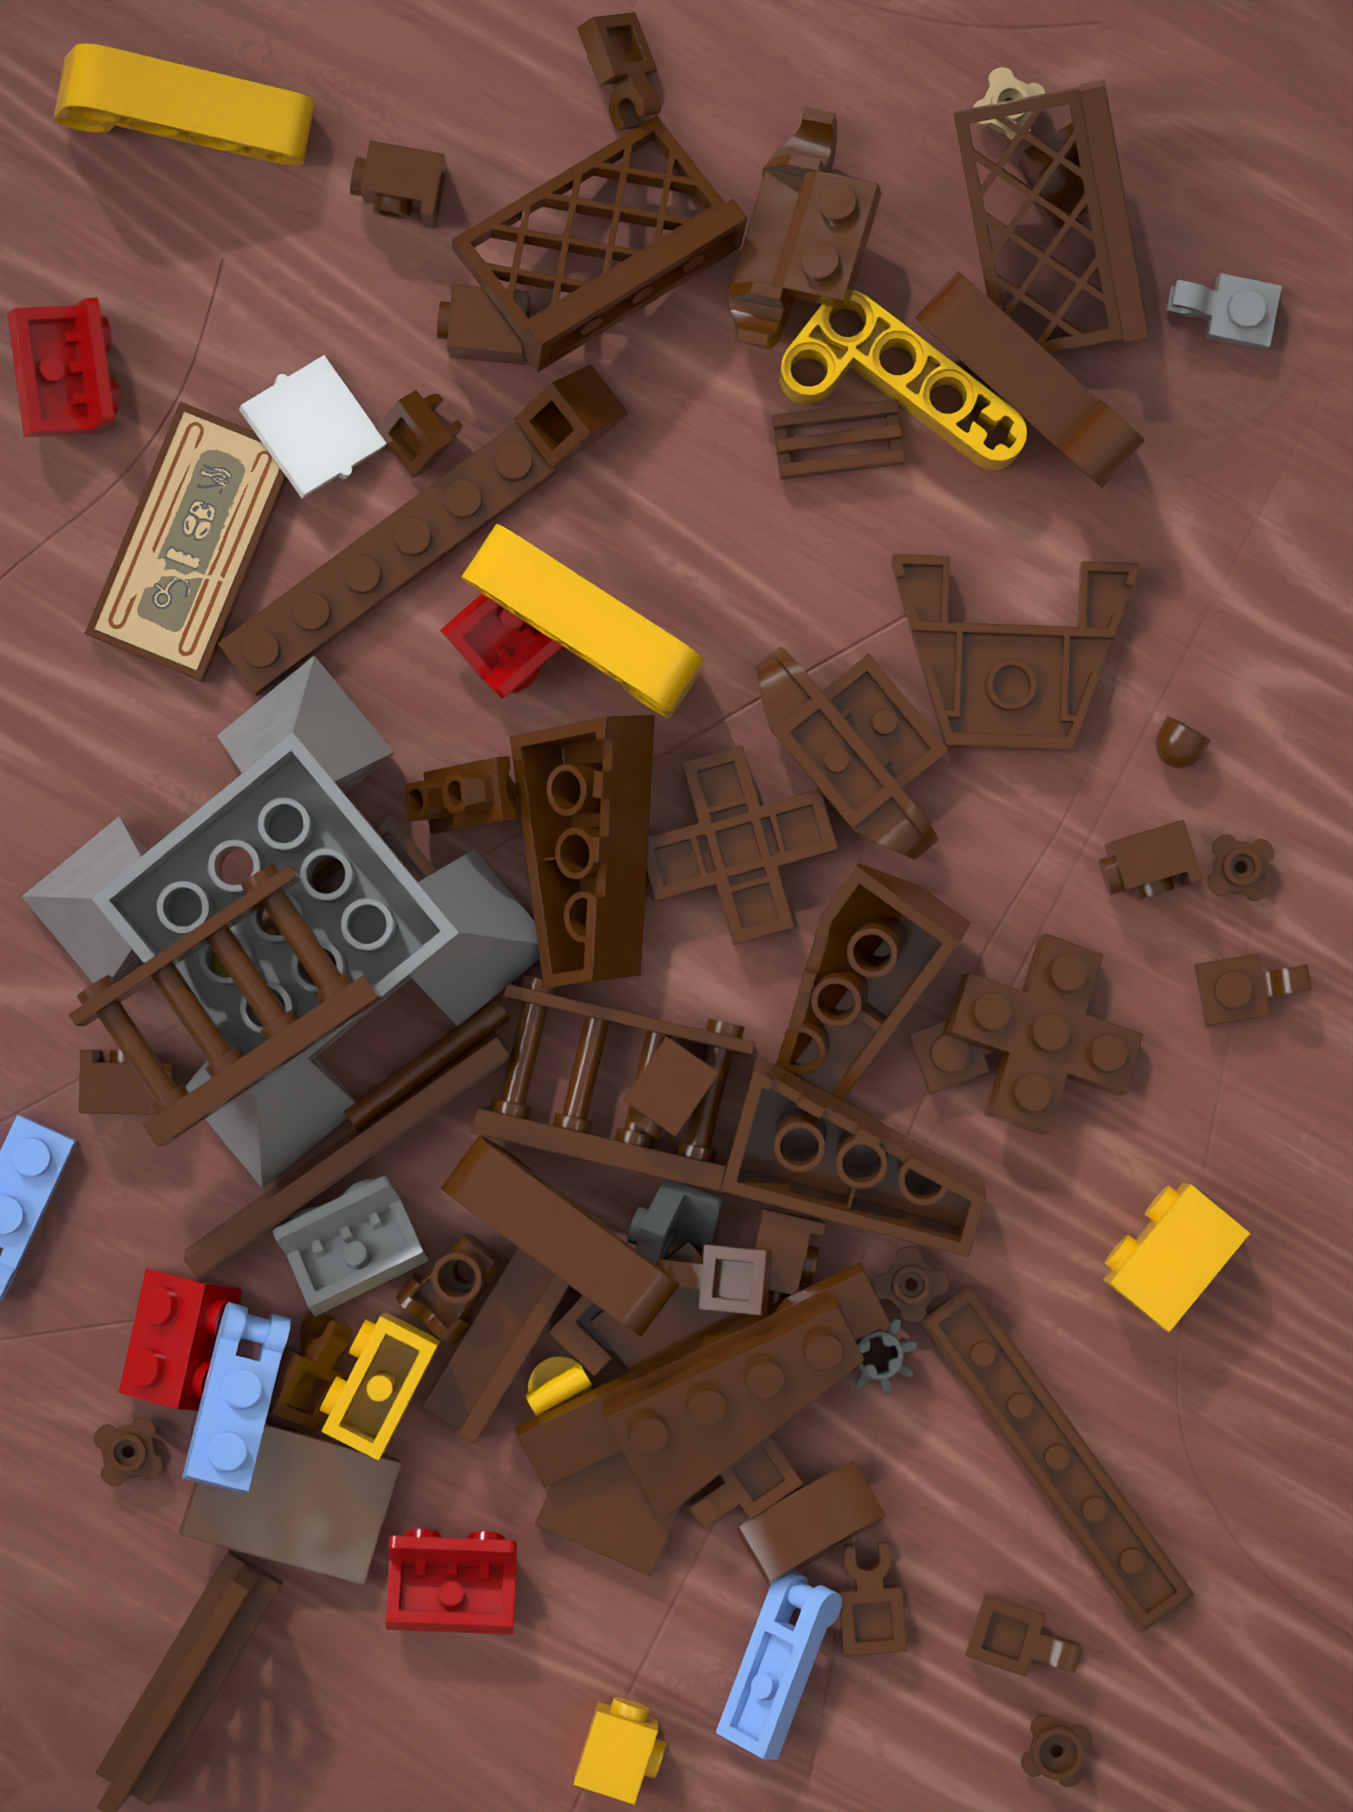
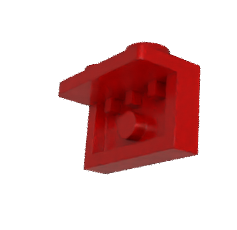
(63, 369)
(499, 645)
(174, 1338)
(451, 1583)

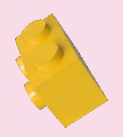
(1173, 1254)
(381, 1385)

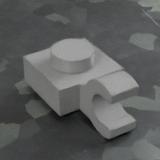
(1236, 310)

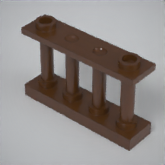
(228, 1068)
(571, 1129)

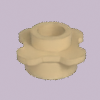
(1004, 87)

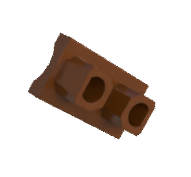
(463, 796)

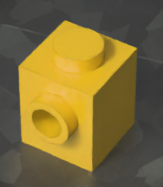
(619, 1750)

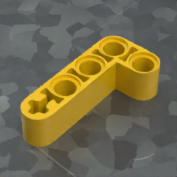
(182, 103)
(911, 389)
(585, 620)

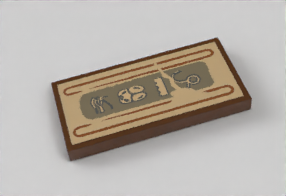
(189, 544)

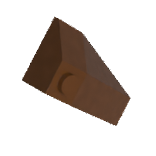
(863, 975)

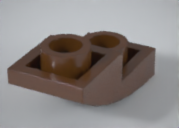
(810, 1522)

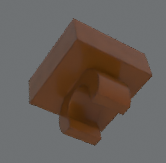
(416, 432)

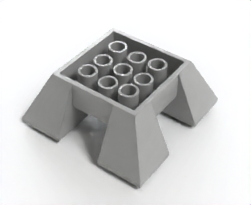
(298, 759)

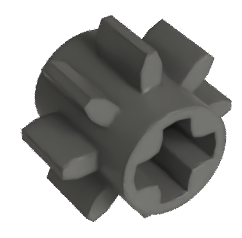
(893, 1362)

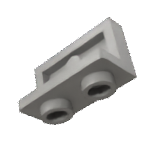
(350, 1244)

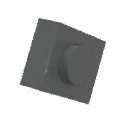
(678, 1214)

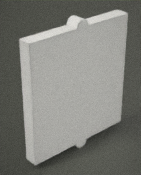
(312, 426)

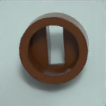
(1179, 744)

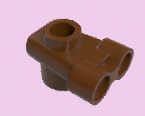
(443, 1296)

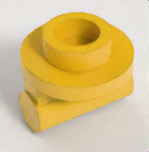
(556, 1382)

